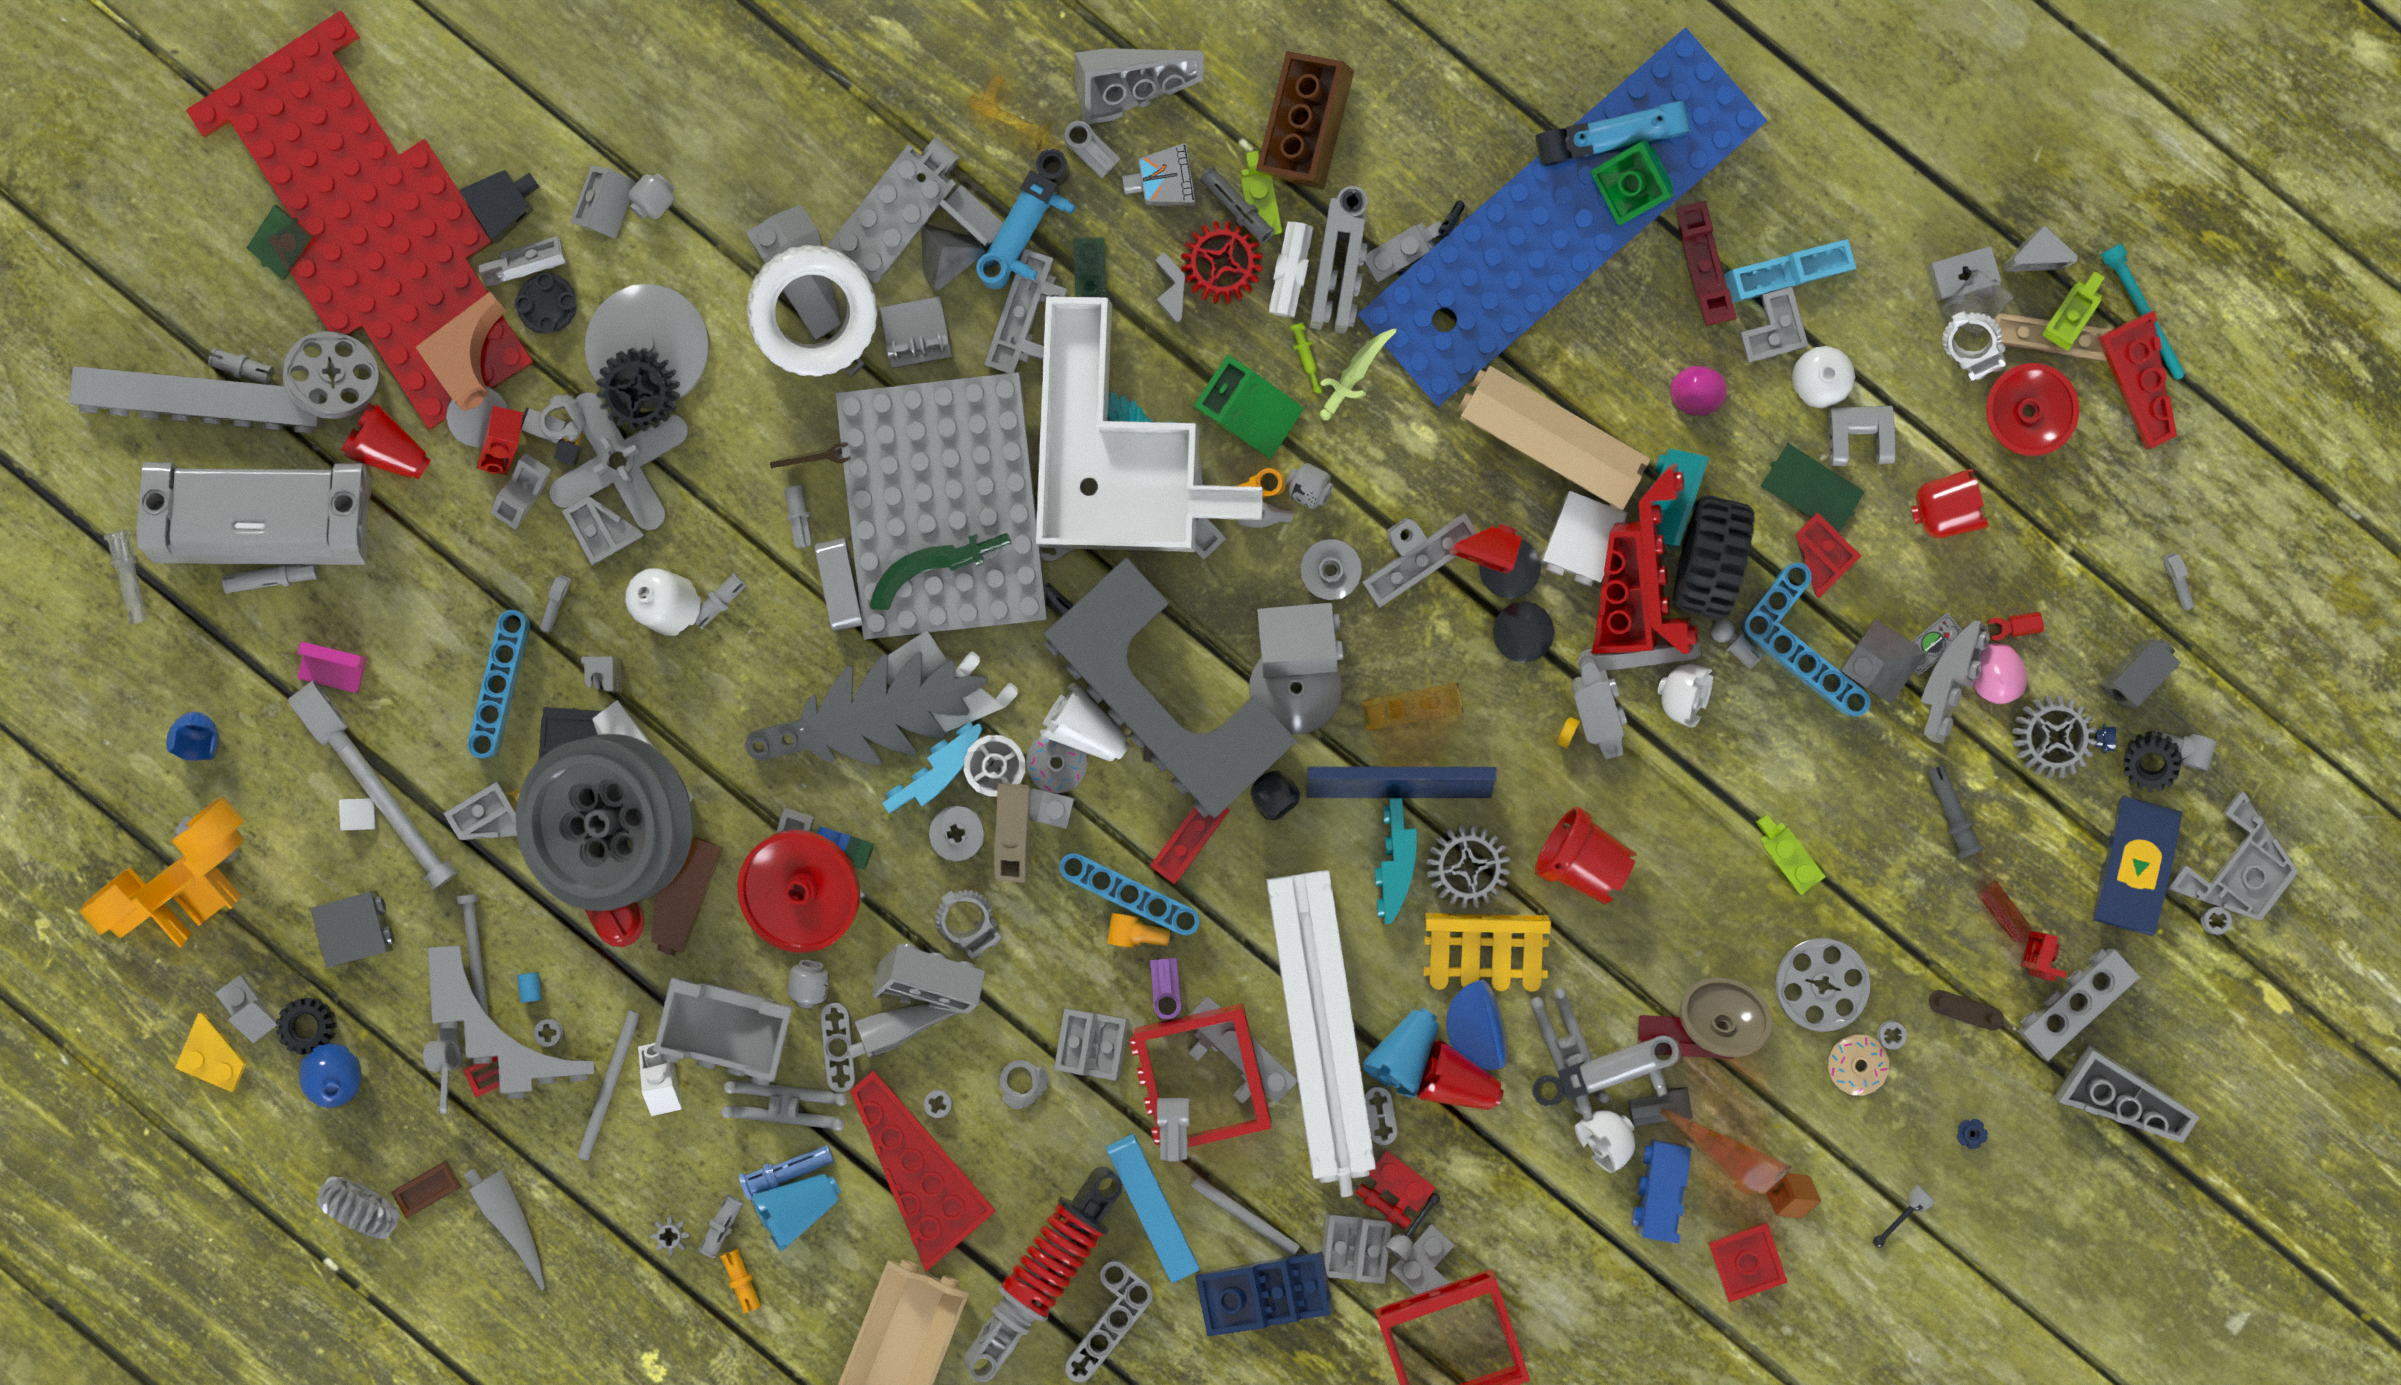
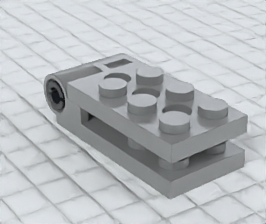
(1348, 226)

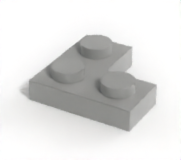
(1784, 330)
(1419, 1269)

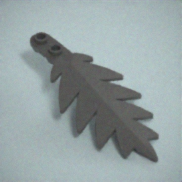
(872, 713)

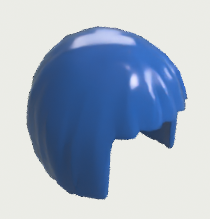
(193, 737)

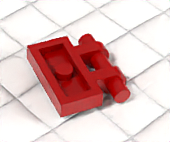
(1401, 1182)

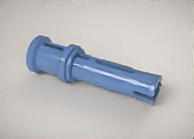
(771, 1176)

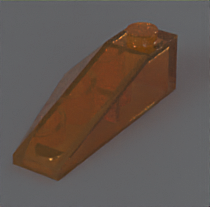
(1735, 1160)

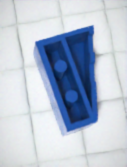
(1662, 1190)

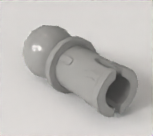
(1724, 631)

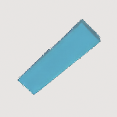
(1790, 270)

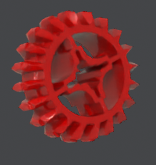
(1208, 255)

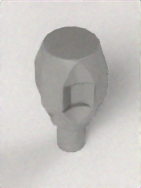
(1270, 516)

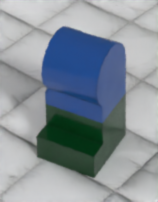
(856, 849)

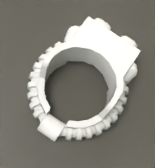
(1978, 362)

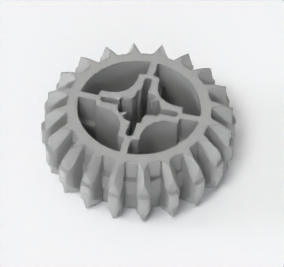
(2044, 728)
(1473, 891)
(358, 1207)

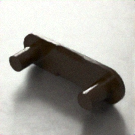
(1966, 1010)

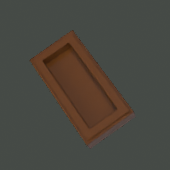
(426, 1189)

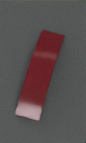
(1704, 263)

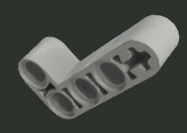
(1104, 1325)

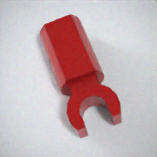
(2018, 625)

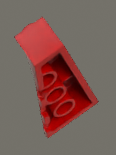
(1623, 606)

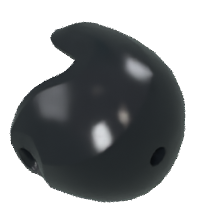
(1274, 795)

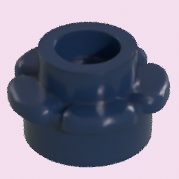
(2106, 738)
(1964, 1133)

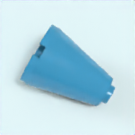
(1404, 1053)
(795, 1207)

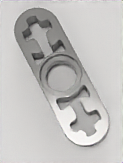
(829, 1025)

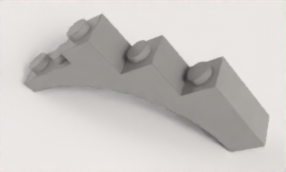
(455, 1002)

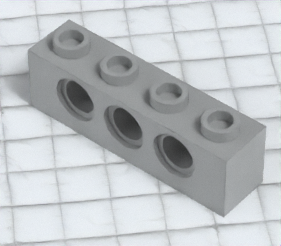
(2118, 978)

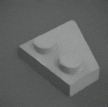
(600, 530)

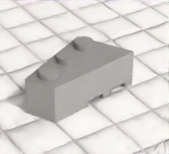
(928, 978)

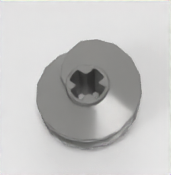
(948, 847)

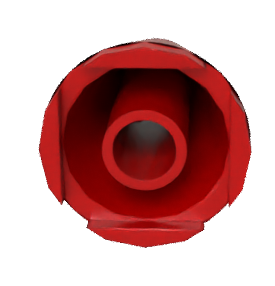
(1457, 1080)

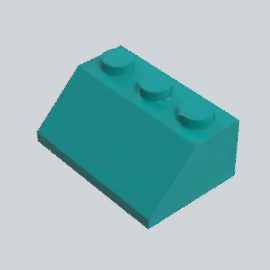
(1677, 512)

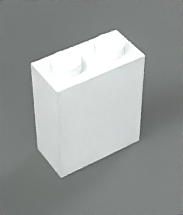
(1581, 539)

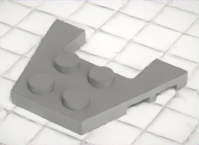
(2251, 876)

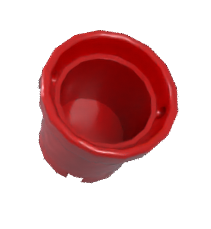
(1584, 857)

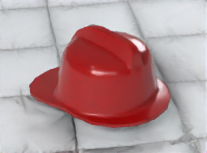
(618, 926)

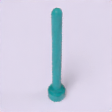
(2116, 259)

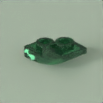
(1089, 267)

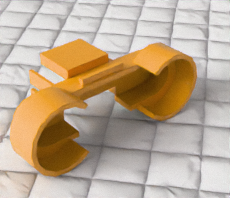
(190, 880)

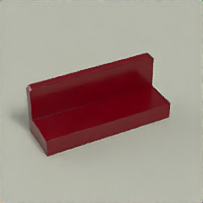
(1654, 1026)

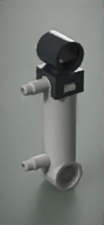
(1607, 1071)

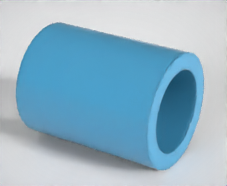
(529, 987)

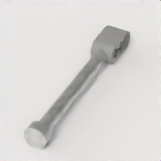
(327, 726)

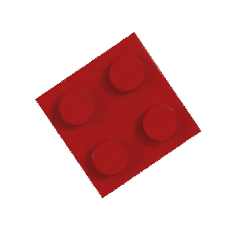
(1747, 1262)

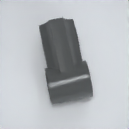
(1647, 1109)

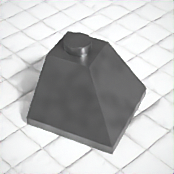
(1882, 661)

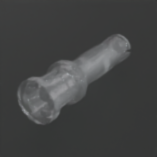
(124, 562)

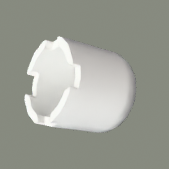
(662, 601)

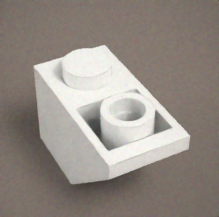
(658, 1082)

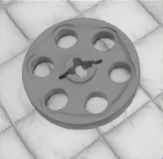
(341, 368)
(1827, 999)

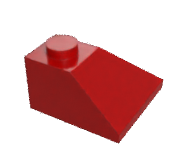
(1490, 548)

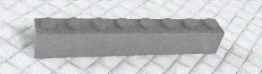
(190, 398)

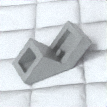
(1173, 298)
(521, 491)

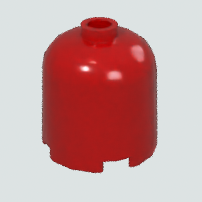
(1950, 505)

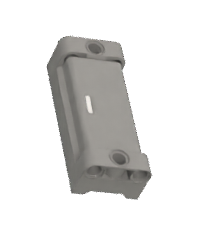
(254, 515)

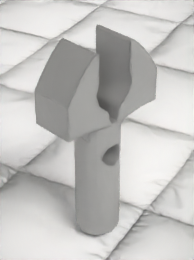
(2177, 570)
(556, 594)

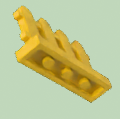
(1471, 941)

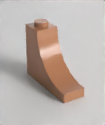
(456, 351)

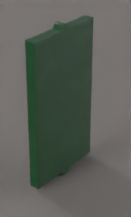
(1812, 487)

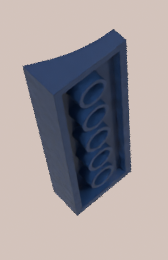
(1400, 782)

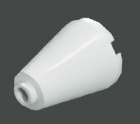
(1084, 726)

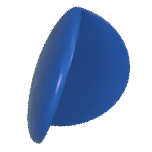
(1477, 1026)

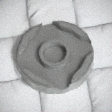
(470, 425)

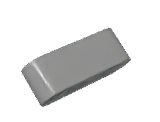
(838, 584)

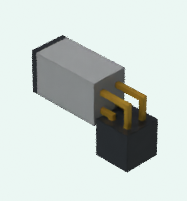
(566, 452)

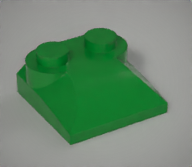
(1633, 182)

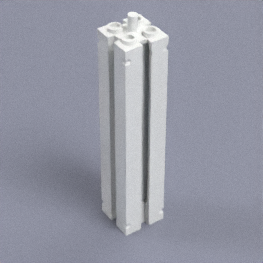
(1321, 1028)

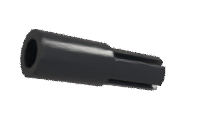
(1451, 219)

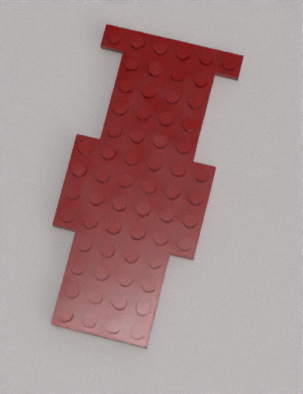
(382, 222)

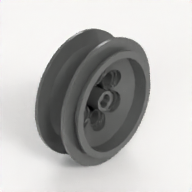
(570, 858)

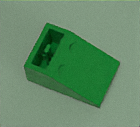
(1248, 407)

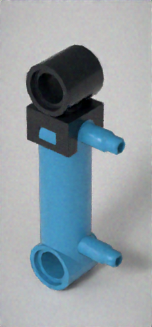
(1613, 133)
(1036, 196)

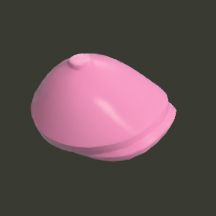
(2001, 674)

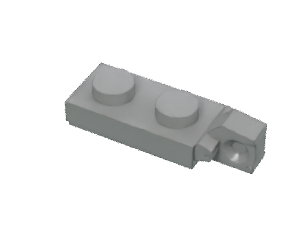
(1401, 251)
(523, 261)

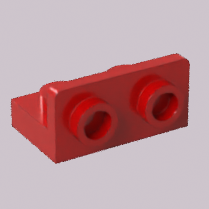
(2039, 953)

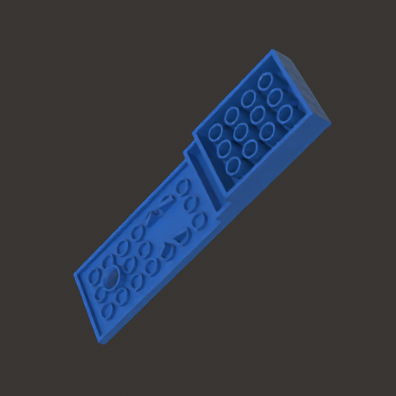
(1552, 227)

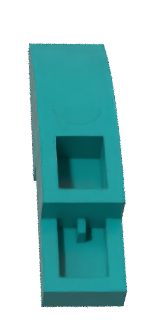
(1395, 875)

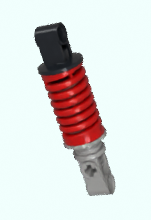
(1035, 1288)

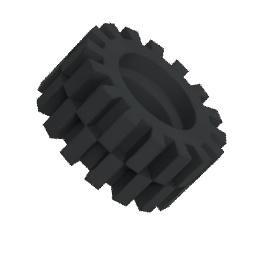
(2156, 744)
(287, 1021)

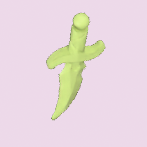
(1353, 373)

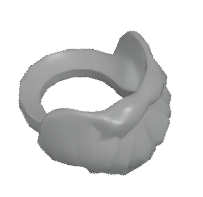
(573, 428)

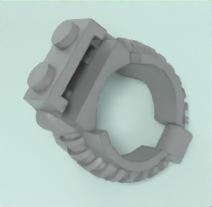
(977, 939)

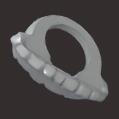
(1015, 1099)

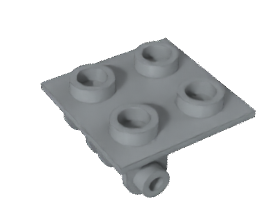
(915, 332)

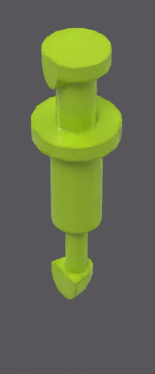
(1306, 355)

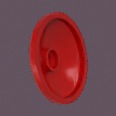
(2053, 408)

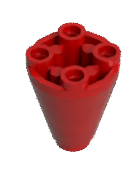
(385, 445)

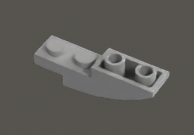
(1956, 667)

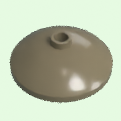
(1725, 1017)

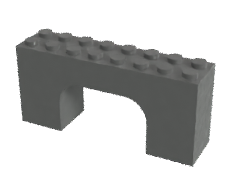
(1207, 765)

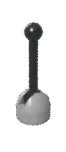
(1918, 1201)
(1400, 1244)

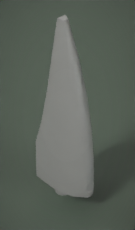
(892, 1028)
(503, 1210)

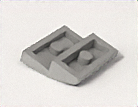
(931, 656)
(1091, 1044)
(1356, 1248)

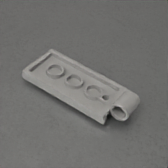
(897, 209)

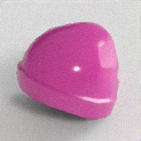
(1698, 390)

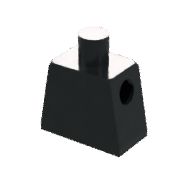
(500, 202)

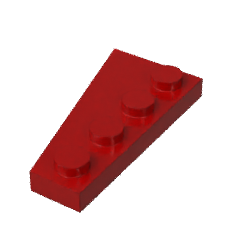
(2138, 370)

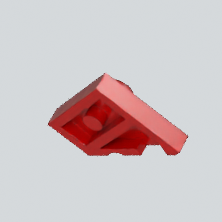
(1824, 553)

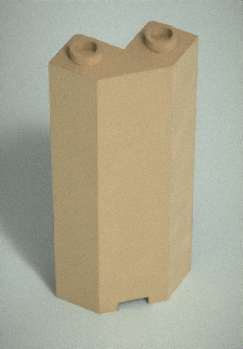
(1554, 437)
(905, 1328)

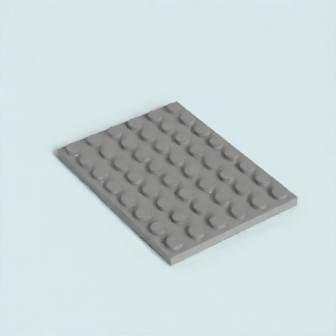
(931, 473)

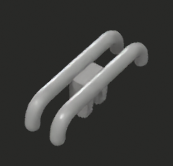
(1569, 1049)
(784, 1104)

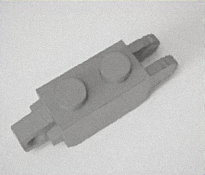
(1597, 707)

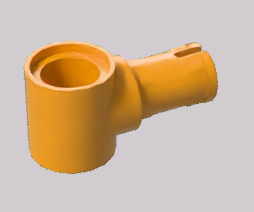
(1257, 481)
(1130, 931)

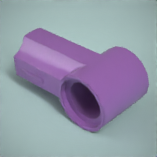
(1165, 984)

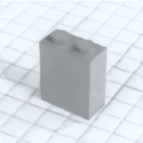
(1299, 640)

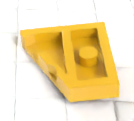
(210, 1056)

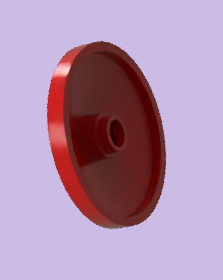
(798, 891)

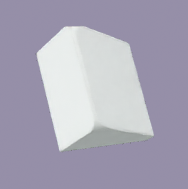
(357, 814)

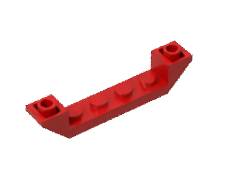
(1675, 630)

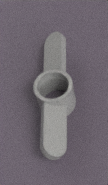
(443, 1056)

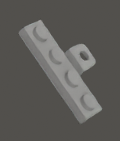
(1416, 558)

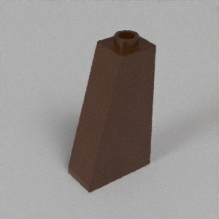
(681, 900)

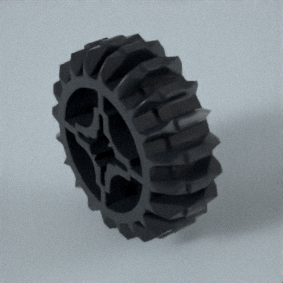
(643, 365)

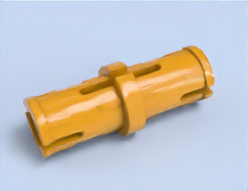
(740, 1281)

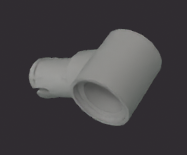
(2194, 749)

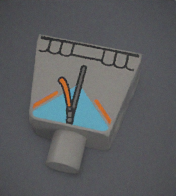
(1163, 178)

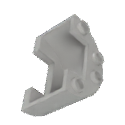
(723, 1029)

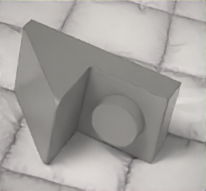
(246, 1009)

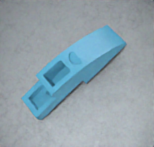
(947, 763)

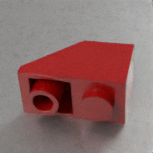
(500, 440)

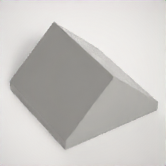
(2040, 252)

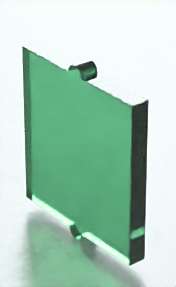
(279, 242)

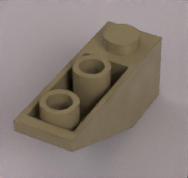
(1012, 833)

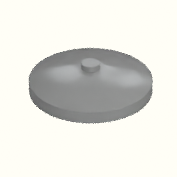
(653, 320)

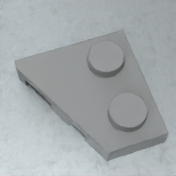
(484, 815)

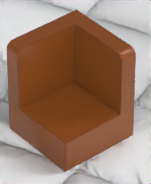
(1793, 1196)

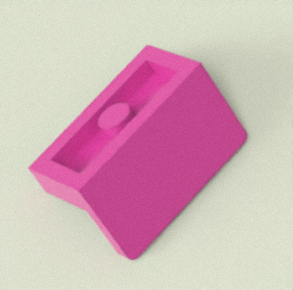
(331, 667)

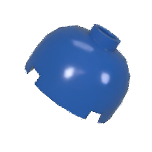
(330, 1075)

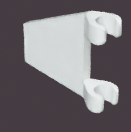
(980, 702)

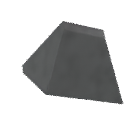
(946, 254)

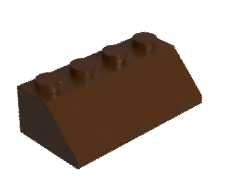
(1305, 119)

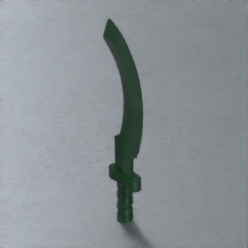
(929, 559)

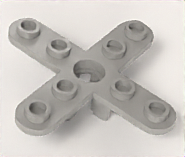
(628, 480)

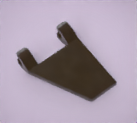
(831, 454)

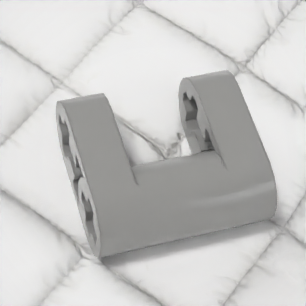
(1861, 420)

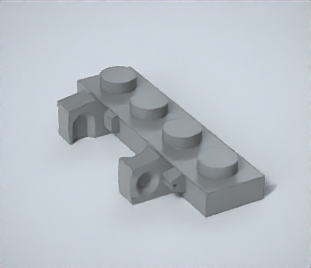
(1012, 336)
(1223, 1037)

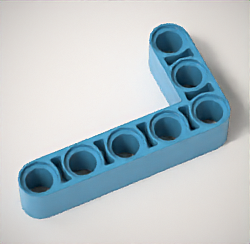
(1798, 648)

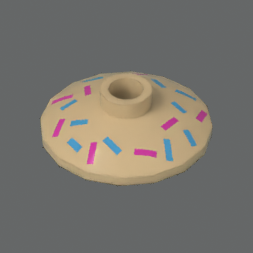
(1843, 1060)

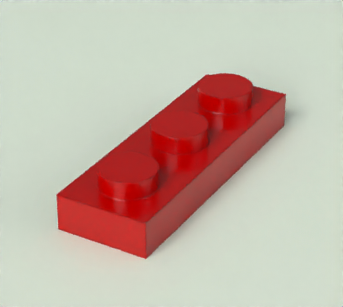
(1186, 844)

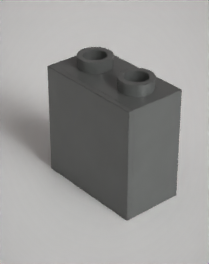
(2140, 673)
(352, 928)

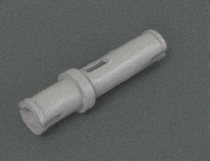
(282, 574)

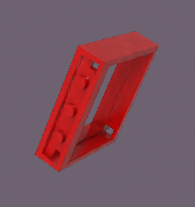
(1146, 1074)
(1445, 1297)

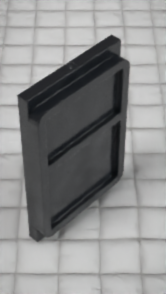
(565, 726)

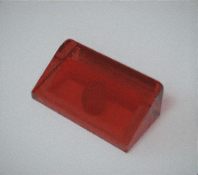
(2005, 911)

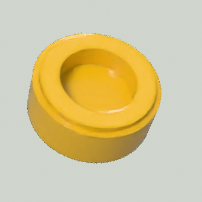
(1568, 732)

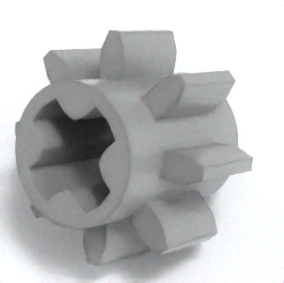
(665, 1241)

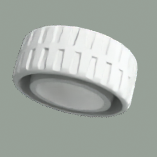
(845, 344)

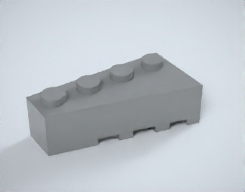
(2115, 1092)

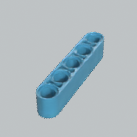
(510, 673)
(1113, 893)
(1152, 1208)

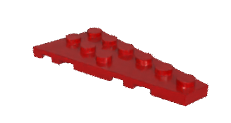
(928, 1186)

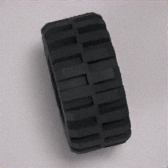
(1714, 557)

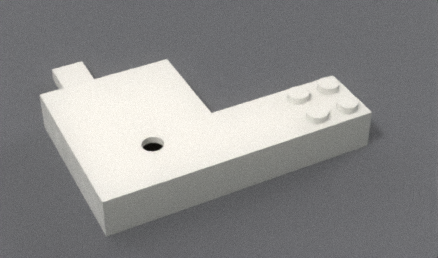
(1141, 468)

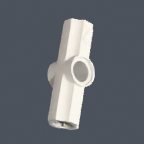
(1291, 269)

